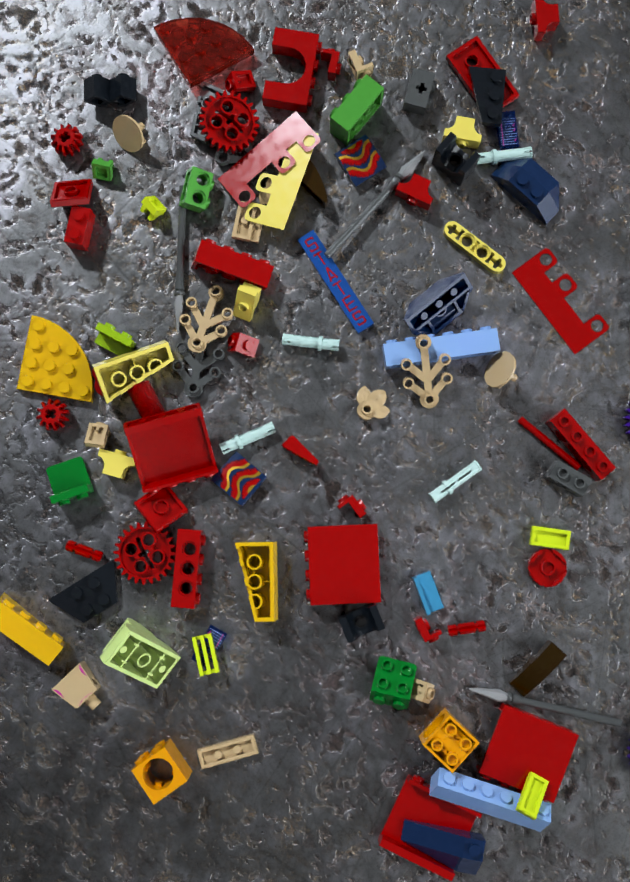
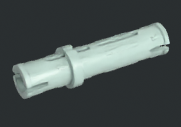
(505, 155)
(311, 342)
(247, 438)
(436, 494)

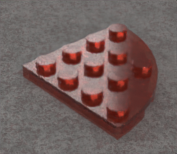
(202, 47)

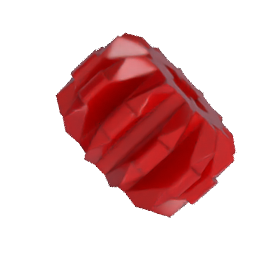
(66, 140)
(45, 418)

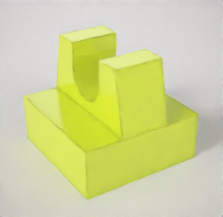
(154, 206)

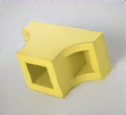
(465, 133)
(246, 301)
(116, 462)

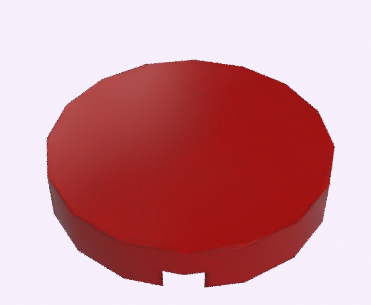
(547, 567)

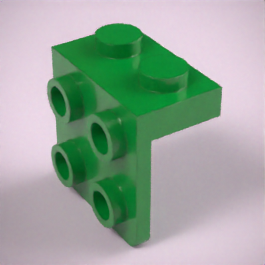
(69, 481)
(393, 683)

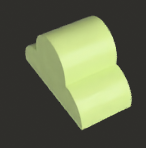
(139, 654)

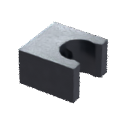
(449, 151)
(373, 621)

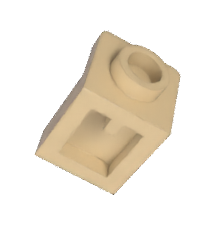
(357, 66)
(97, 435)
(422, 691)

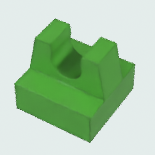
(102, 169)

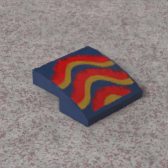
(360, 160)
(239, 478)

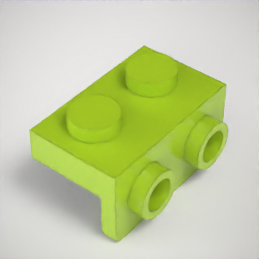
(113, 340)

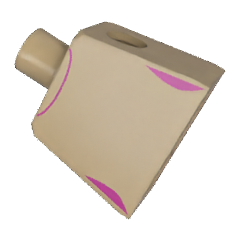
(79, 687)

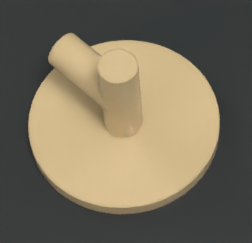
(128, 133)
(500, 370)

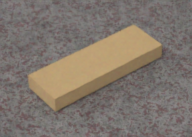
(227, 751)

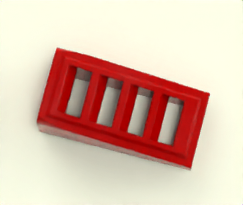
(299, 450)

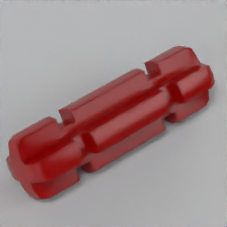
(83, 550)
(466, 628)

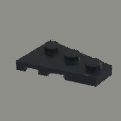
(488, 88)

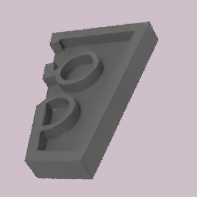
(206, 90)

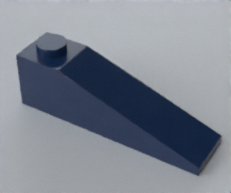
(450, 846)

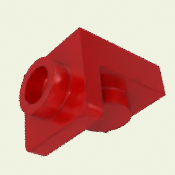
(240, 81)
(423, 626)

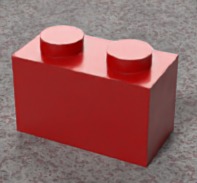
(79, 228)

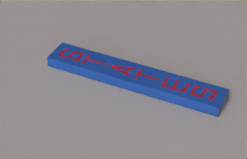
(335, 282)

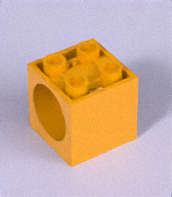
(448, 740)
(158, 788)

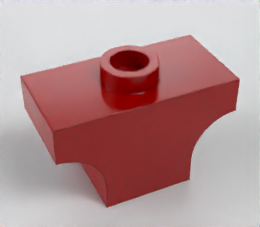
(543, 18)
(415, 192)

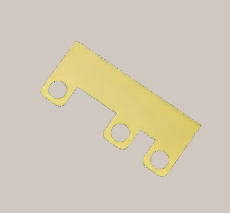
(283, 188)

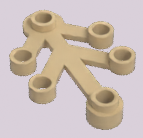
(205, 321)
(426, 374)

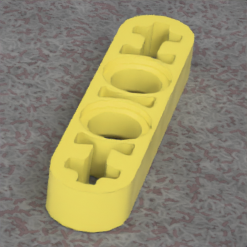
(472, 250)

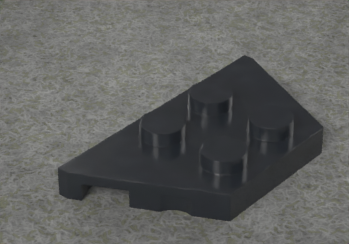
(90, 594)

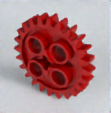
(239, 109)
(130, 561)

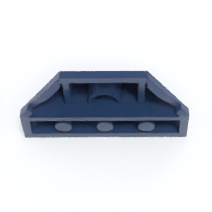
(530, 186)
(438, 305)

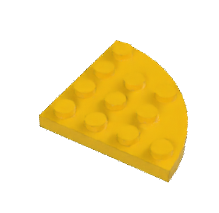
(55, 363)

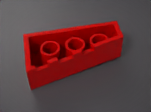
(232, 264)

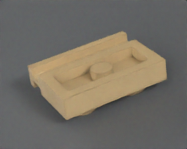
(244, 229)

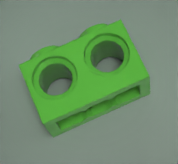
(192, 187)

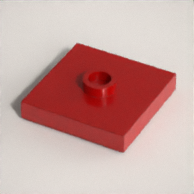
(71, 193)
(160, 508)

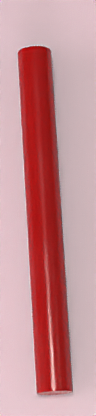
(549, 443)

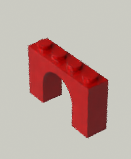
(305, 48)

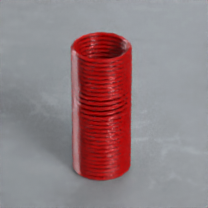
(145, 395)

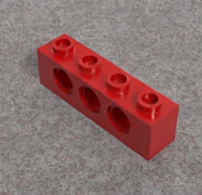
(580, 445)
(180, 598)

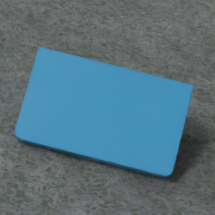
(427, 592)

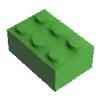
(356, 109)

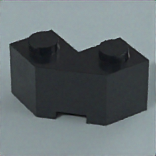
(118, 90)

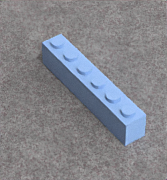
(457, 346)
(485, 798)

